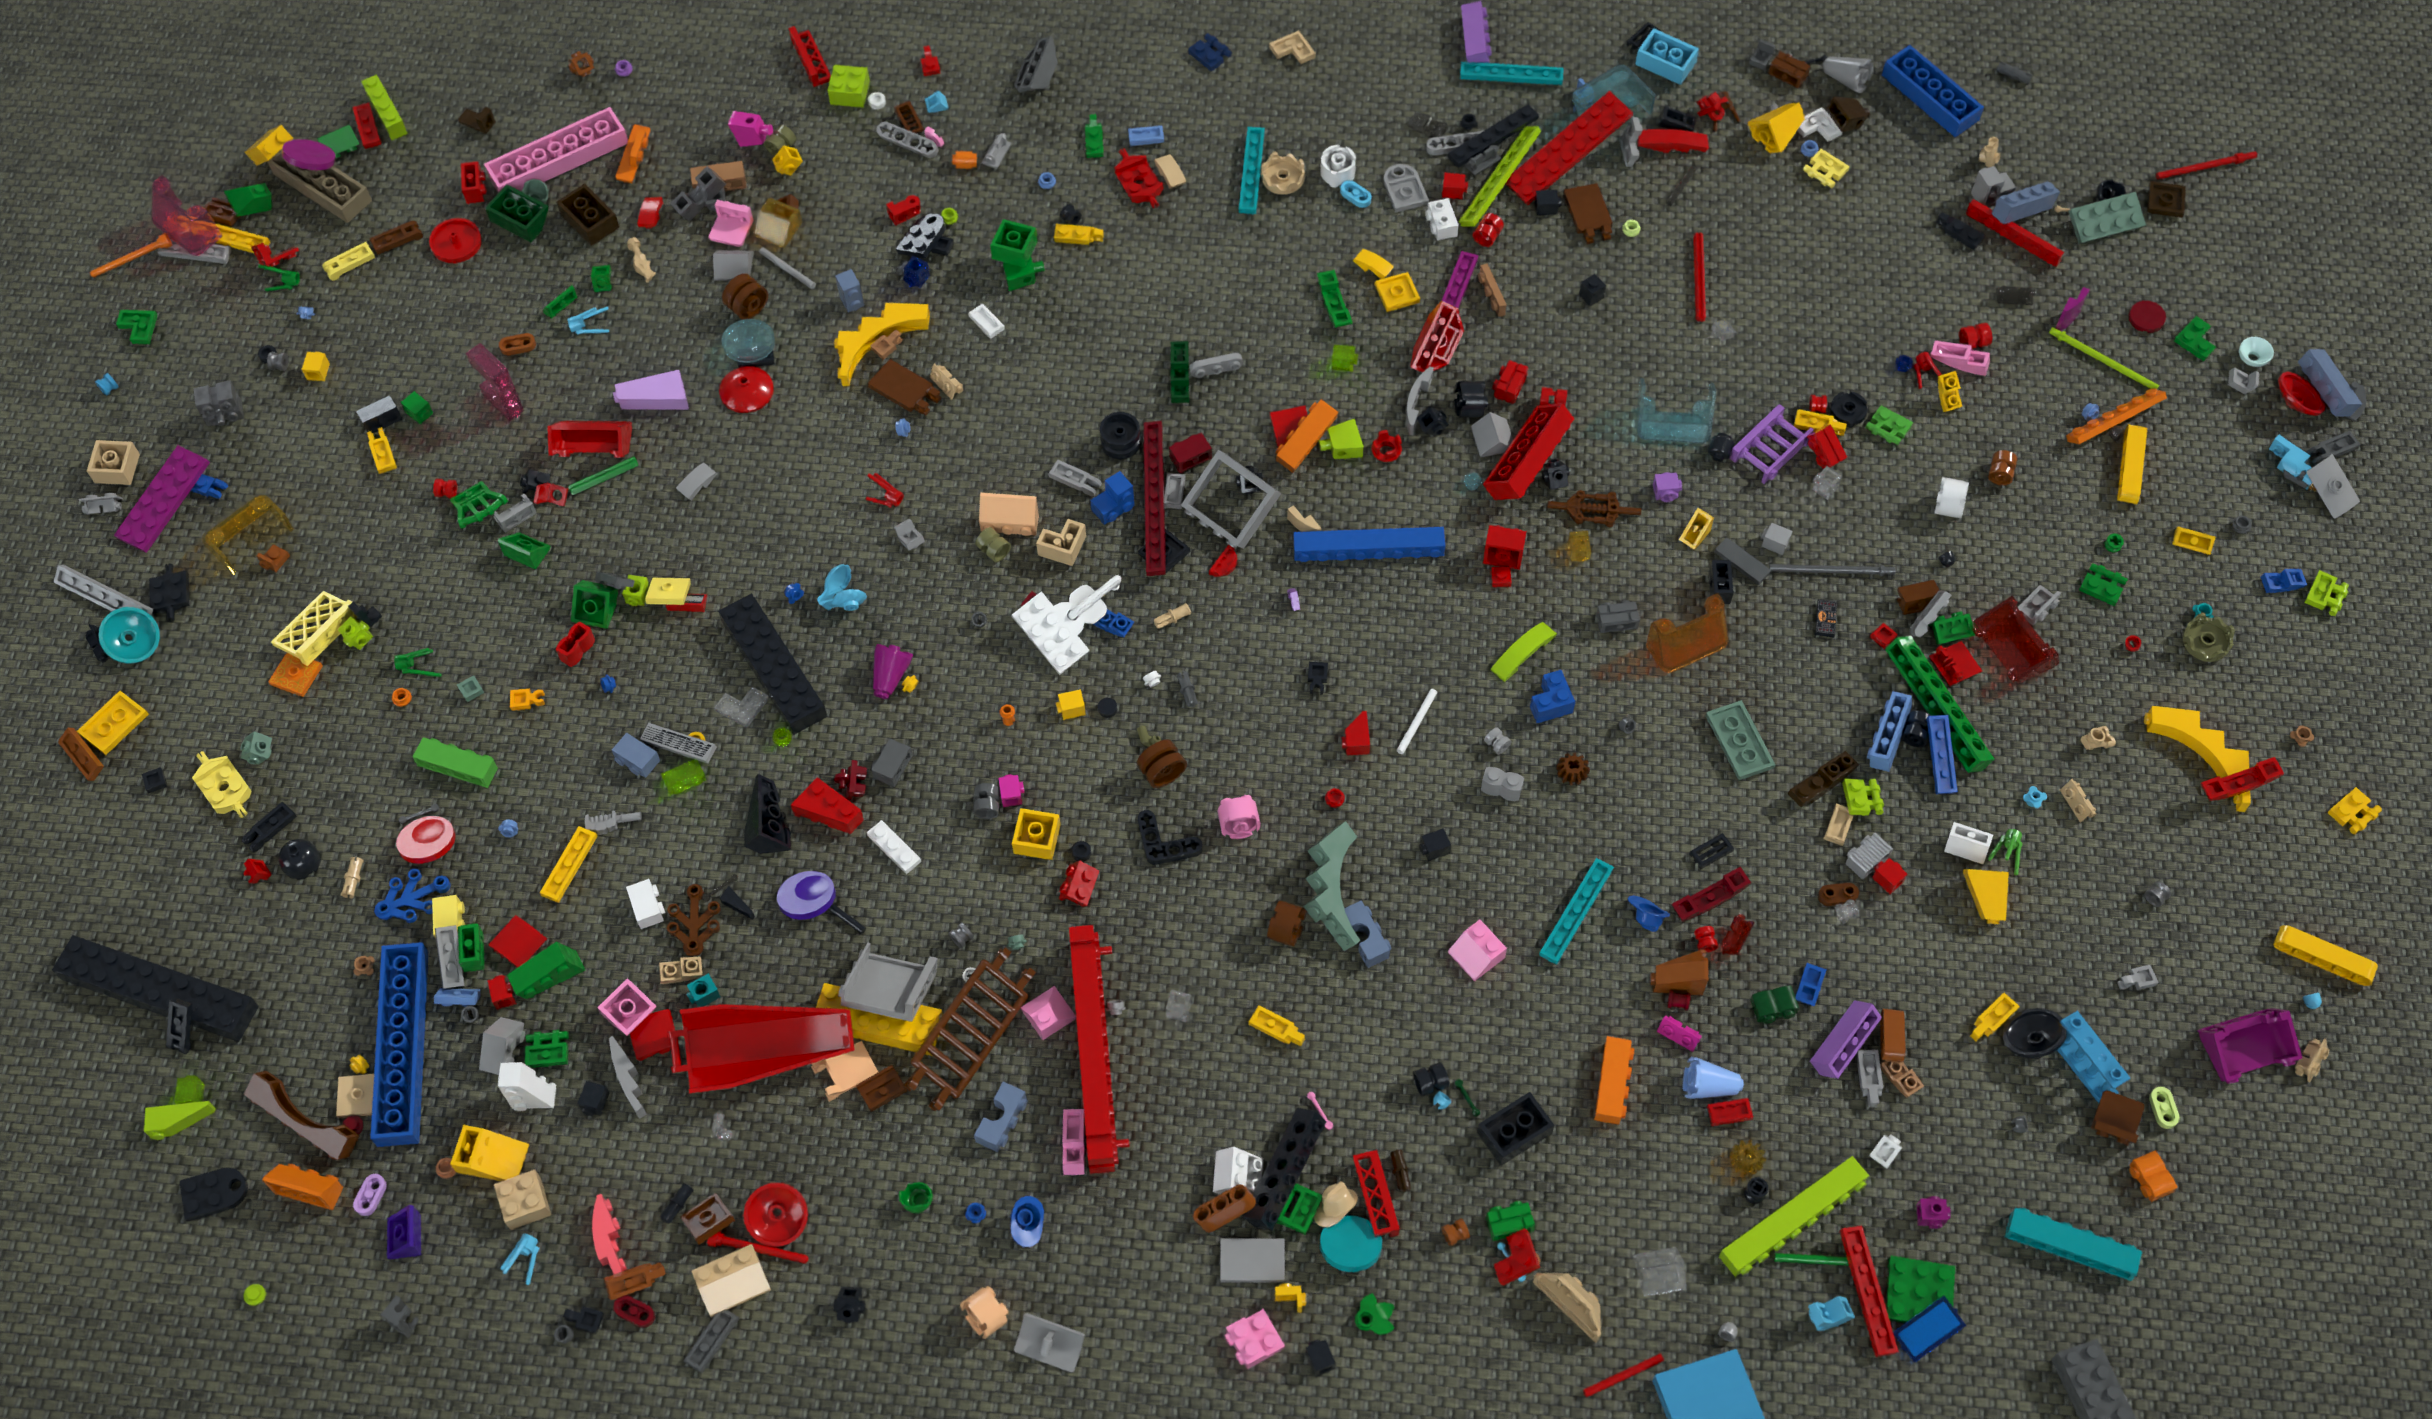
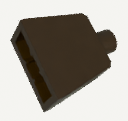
(1847, 113)

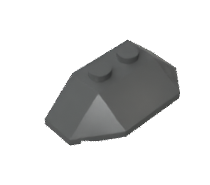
(1037, 67)

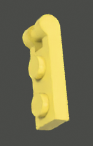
(348, 261)

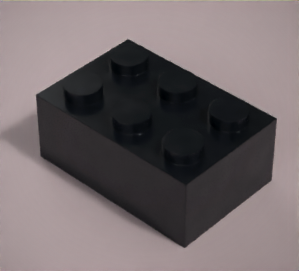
(1515, 1128)

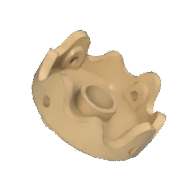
(1282, 165)

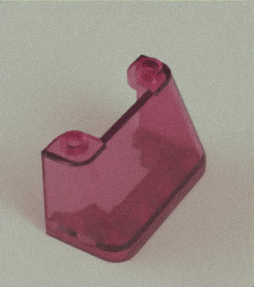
(191, 228)

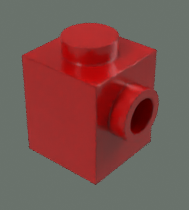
(1454, 185)
(1889, 875)

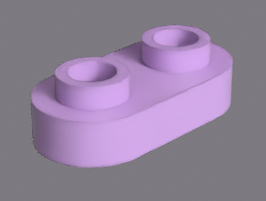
(369, 1195)

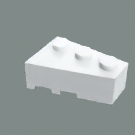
(525, 1089)

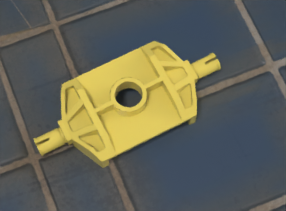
(214, 774)

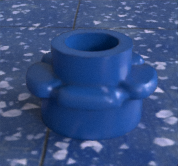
(607, 683)
(975, 1207)

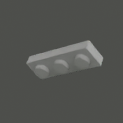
(448, 957)

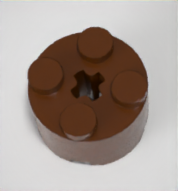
(1286, 923)

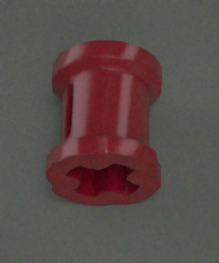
(1678, 1000)

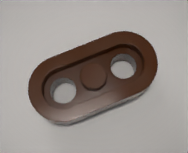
(1839, 894)

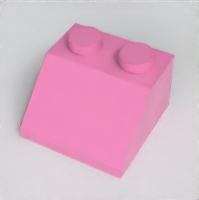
(1477, 950)
(626, 1007)

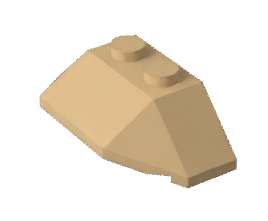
(1573, 1300)

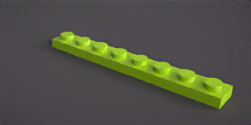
(1499, 176)

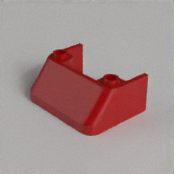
(589, 436)

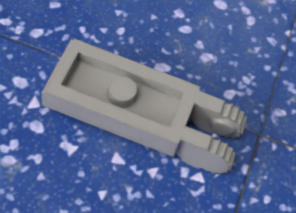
(1074, 477)
(1929, 615)

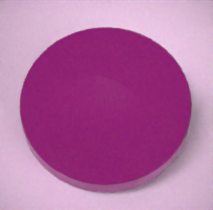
(308, 154)

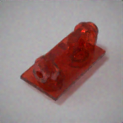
(1735, 940)

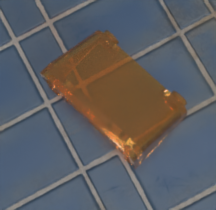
(1690, 642)

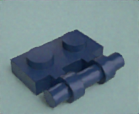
(1206, 55)

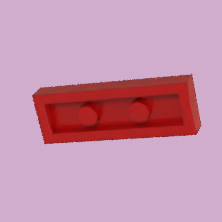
(366, 125)

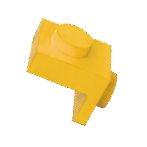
(1287, 1292)

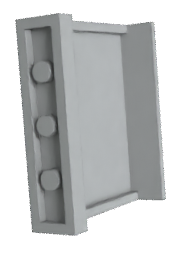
(887, 985)

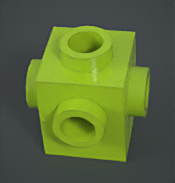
(355, 633)

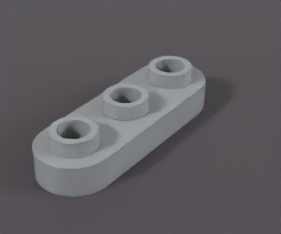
(1216, 365)

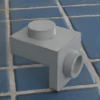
(2243, 381)
(908, 534)

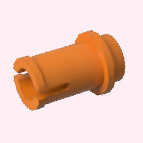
(1007, 713)

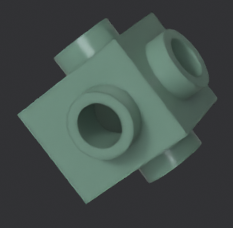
(256, 748)

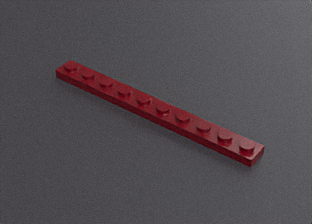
(1154, 499)

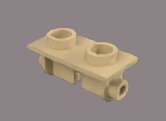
(942, 378)
(2076, 799)
(2311, 1065)

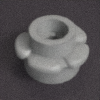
(1115, 1007)

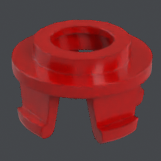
(1385, 440)

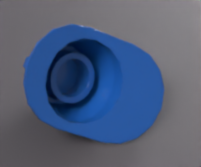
(1648, 913)
(1027, 1221)

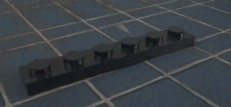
(1493, 135)

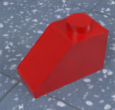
(1357, 736)

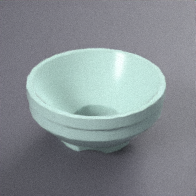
(2258, 347)

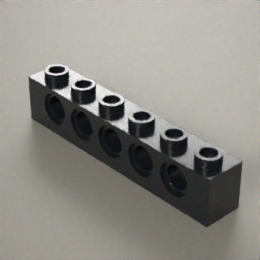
(1285, 1168)

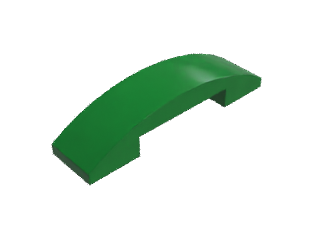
(1333, 299)

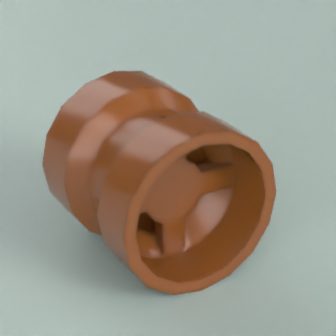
(1455, 1232)

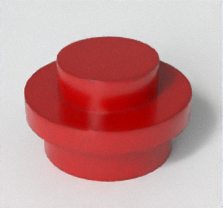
(1334, 798)

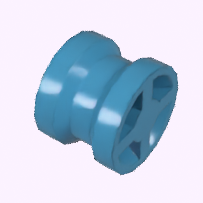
(106, 384)

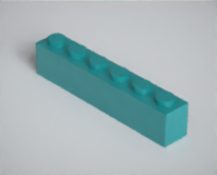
(2073, 1244)

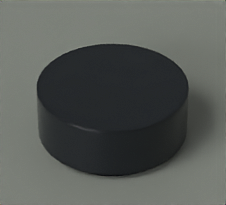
(264, 351)
(1107, 707)
(1081, 851)

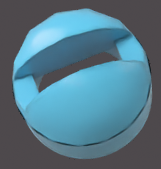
(2313, 1000)
(1441, 1099)

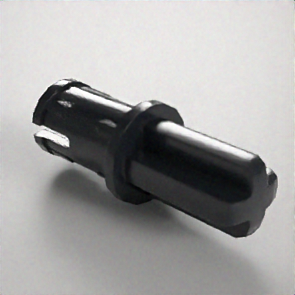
(676, 1203)

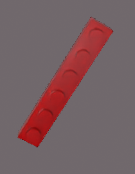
(2015, 234)
(1868, 1291)

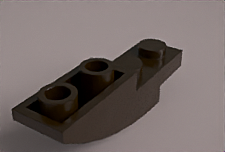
(1823, 780)

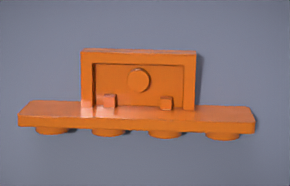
(633, 153)

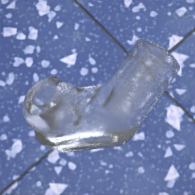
(719, 1130)

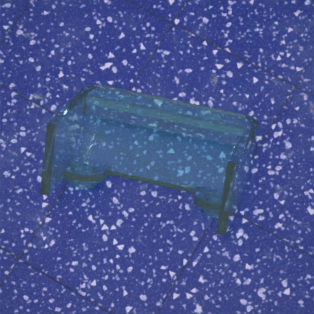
(1621, 83)
(1675, 426)

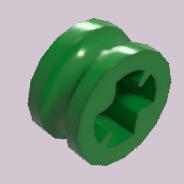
(2118, 539)

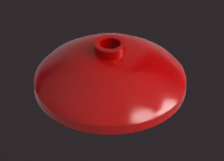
(2300, 394)
(746, 396)
(772, 1228)

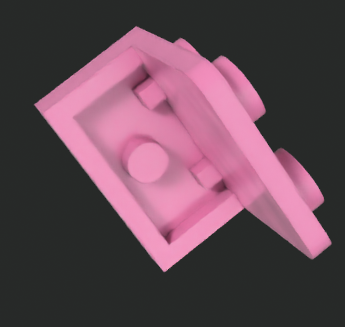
(731, 224)

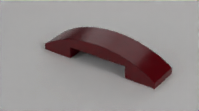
(1712, 896)

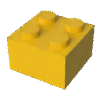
(1036, 834)

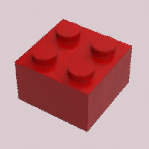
(1504, 547)

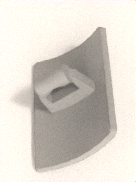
(2333, 486)
(1049, 1342)

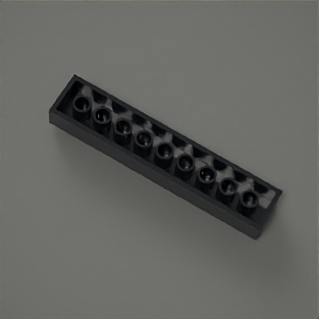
(153, 987)

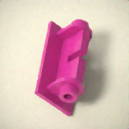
(1673, 1030)

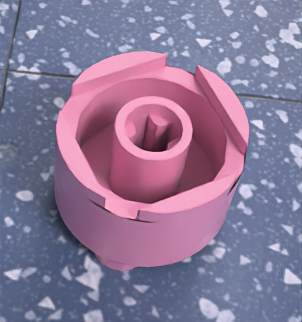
(1238, 817)

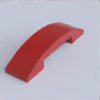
(2242, 781)

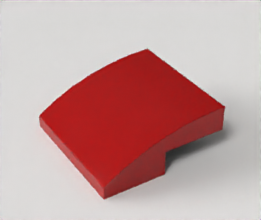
(1286, 421)
(517, 941)
(651, 1035)

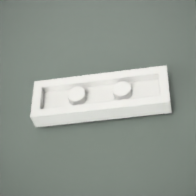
(894, 847)

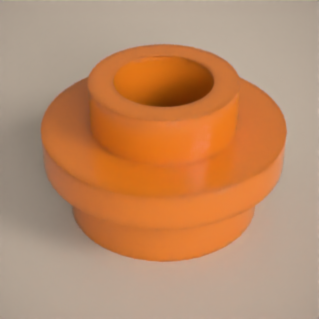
(401, 692)

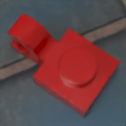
(929, 64)

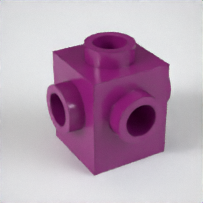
(1932, 1212)

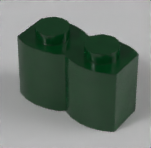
(1774, 1004)

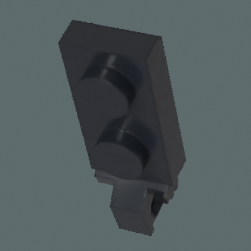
(1960, 231)

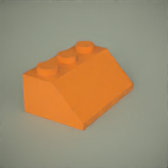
(304, 1185)

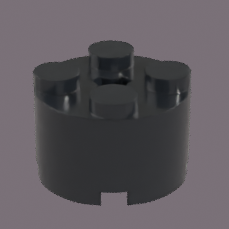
(1470, 399)

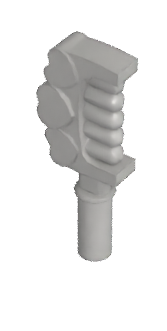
(609, 822)

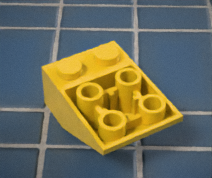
(488, 1154)

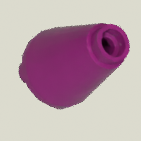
(888, 669)

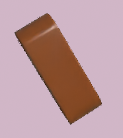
(1892, 1035)
(1224, 1208)

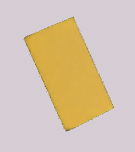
(2193, 540)

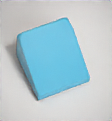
(936, 102)

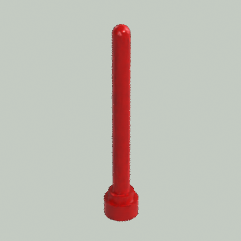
(719, 1239)

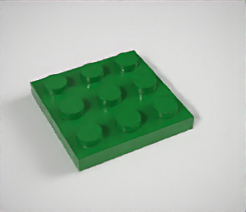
(1915, 1286)

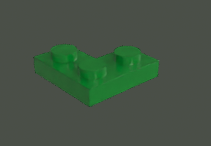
(140, 322)
(2192, 339)

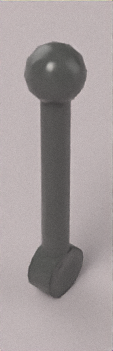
(434, 808)

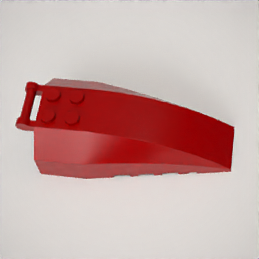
(751, 1042)

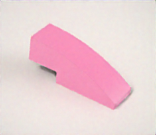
(1961, 357)
(1073, 1142)

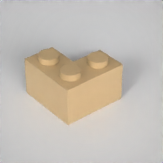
(1062, 546)

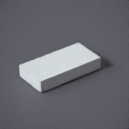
(986, 321)

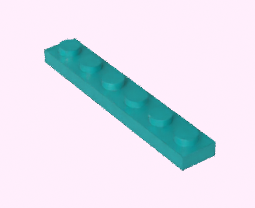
(1511, 73)
(1251, 170)
(1576, 911)

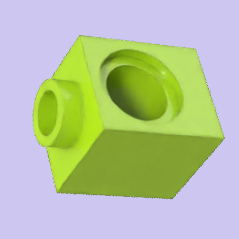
(641, 585)

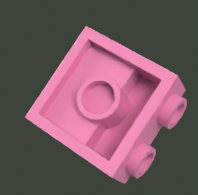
(1254, 1339)

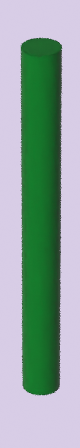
(1811, 1259)

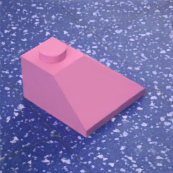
(1048, 1013)

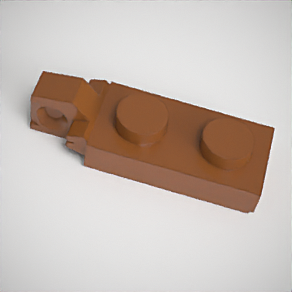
(633, 1280)

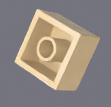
(113, 462)
(522, 1199)

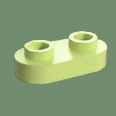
(2164, 1109)

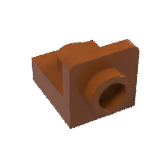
(273, 558)

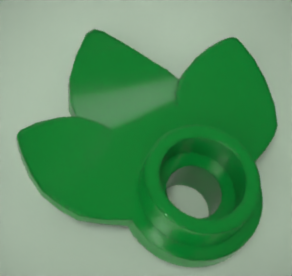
(1376, 1313)

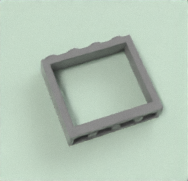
(1256, 519)

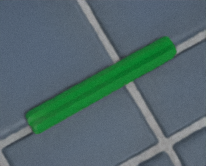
(603, 475)

